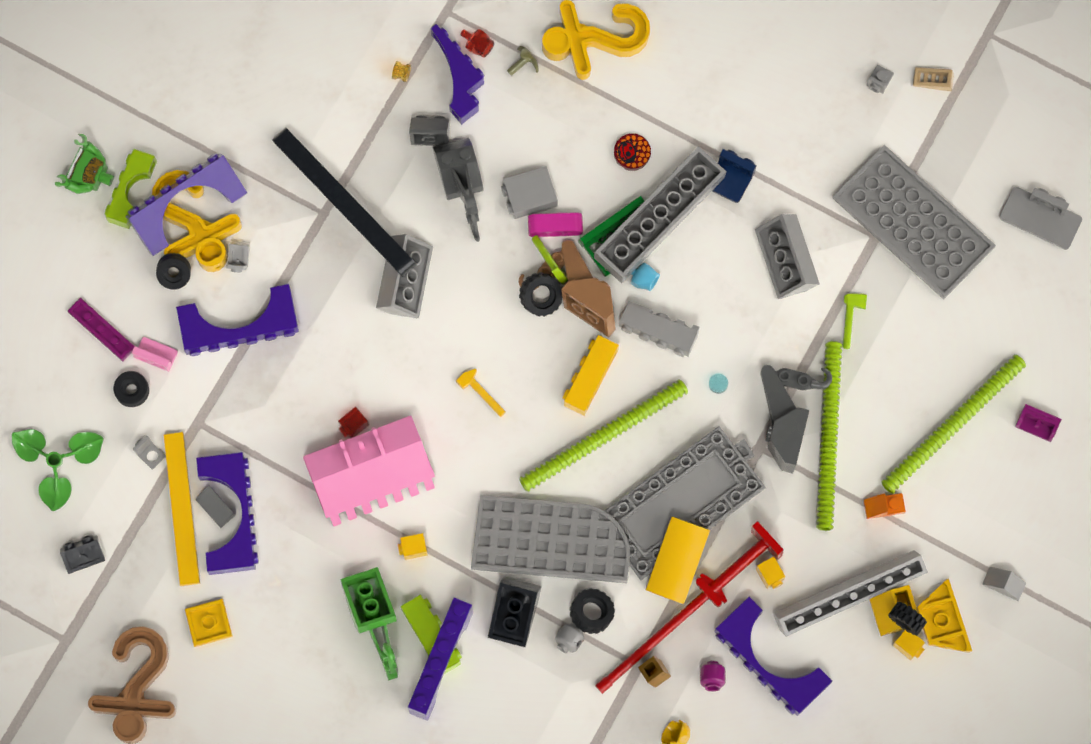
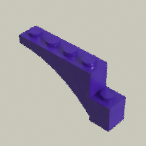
(464, 75)

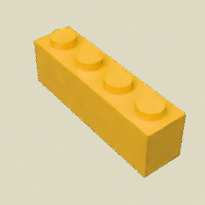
(590, 375)

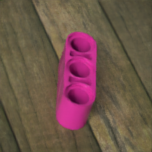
(555, 224)

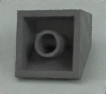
(429, 130)

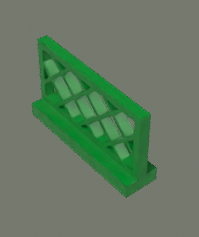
(607, 227)

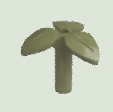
(526, 56)

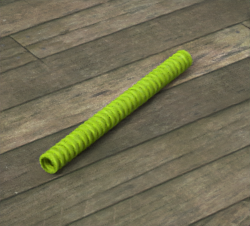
(953, 424)
(602, 436)
(829, 438)

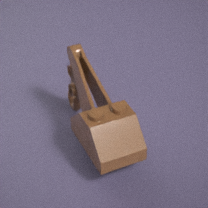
(582, 293)

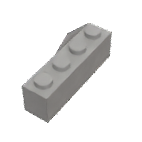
(659, 329)

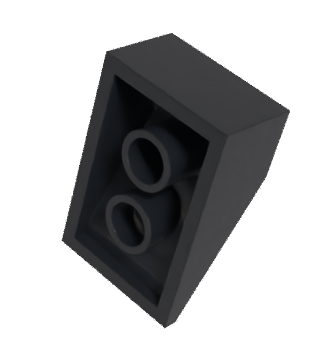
(514, 611)

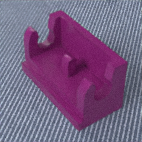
(1038, 423)

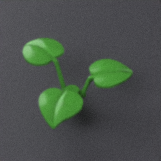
(51, 490)

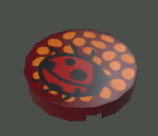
(632, 152)

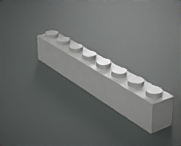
(850, 593)

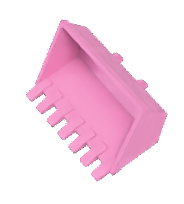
(369, 469)

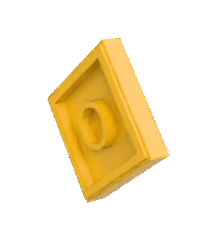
(208, 622)

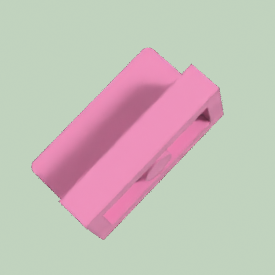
(155, 354)

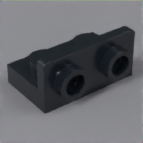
(82, 554)

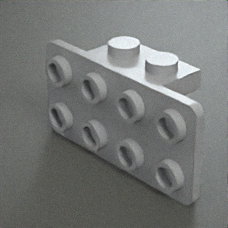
(1042, 216)

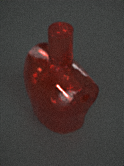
(478, 42)

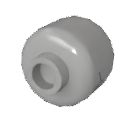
(569, 638)

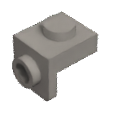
(238, 257)

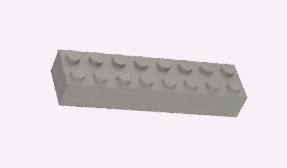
(659, 215)

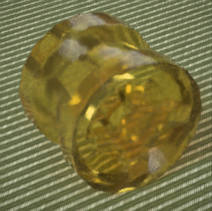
(401, 71)

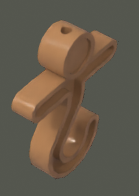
(130, 703)

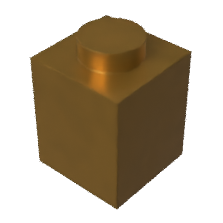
(654, 671)

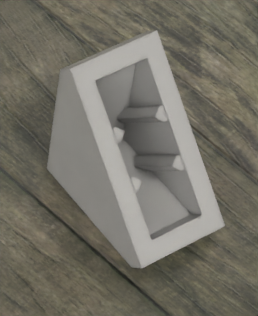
(1004, 582)

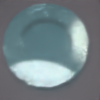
(718, 383)

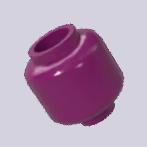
(712, 676)

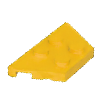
(944, 620)

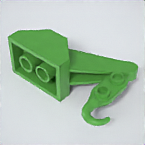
(371, 609)

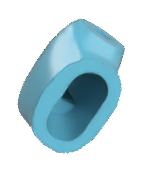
(644, 277)

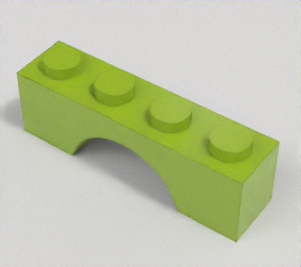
(139, 167)

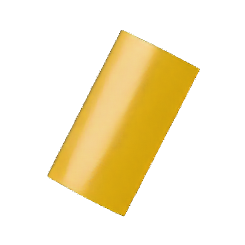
(677, 560)

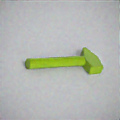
(549, 260)

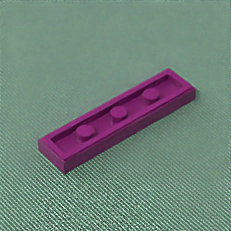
(101, 329)

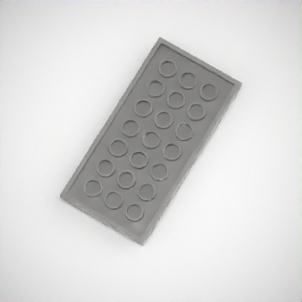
(914, 222)

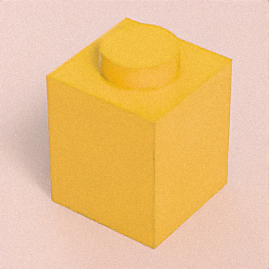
(412, 546)
(770, 573)
(909, 645)

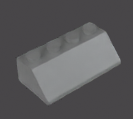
(787, 256)
(405, 294)

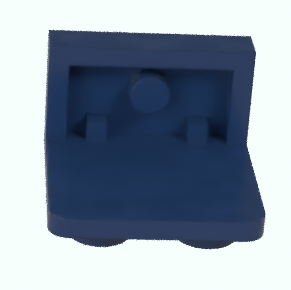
(738, 175)

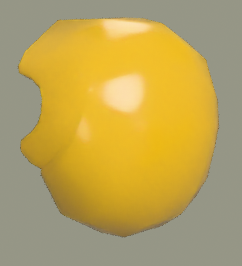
(676, 733)

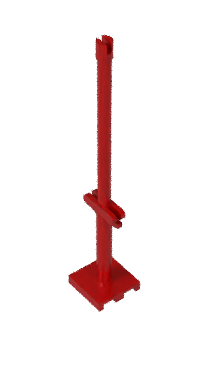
(710, 589)

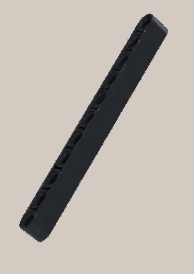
(344, 202)

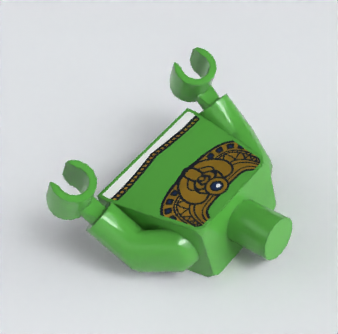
(86, 170)

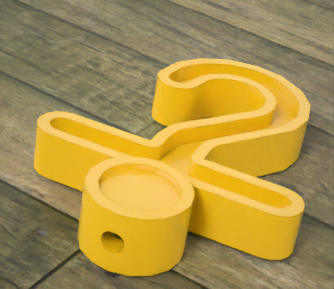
(576, 37)
(203, 236)

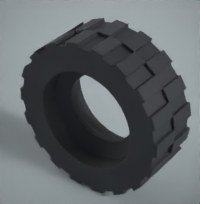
(528, 287)
(602, 601)

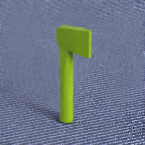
(851, 301)

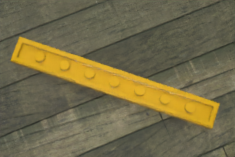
(181, 509)

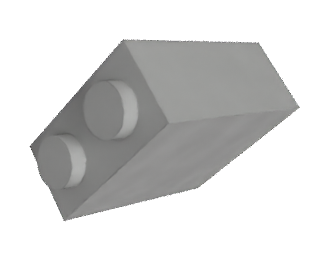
(529, 192)

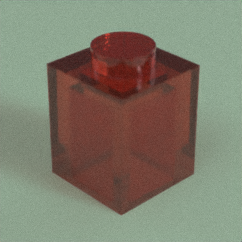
(352, 423)

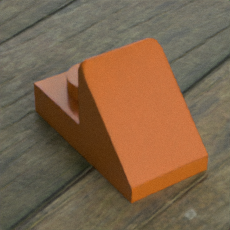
(884, 505)

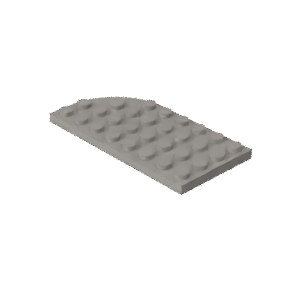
(549, 540)

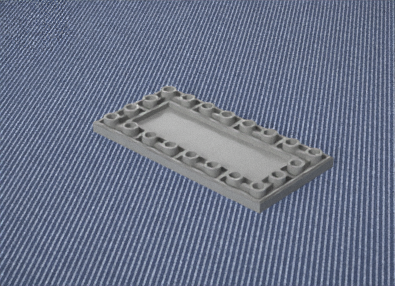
(696, 486)

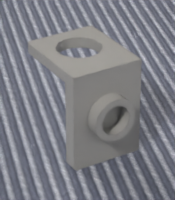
(145, 446)

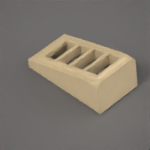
(934, 72)

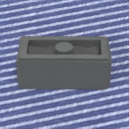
(215, 506)

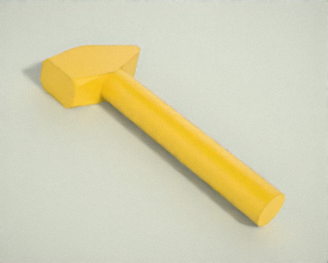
(467, 379)

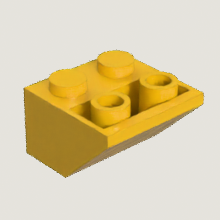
(884, 603)

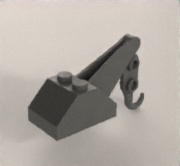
(460, 176)
(787, 420)

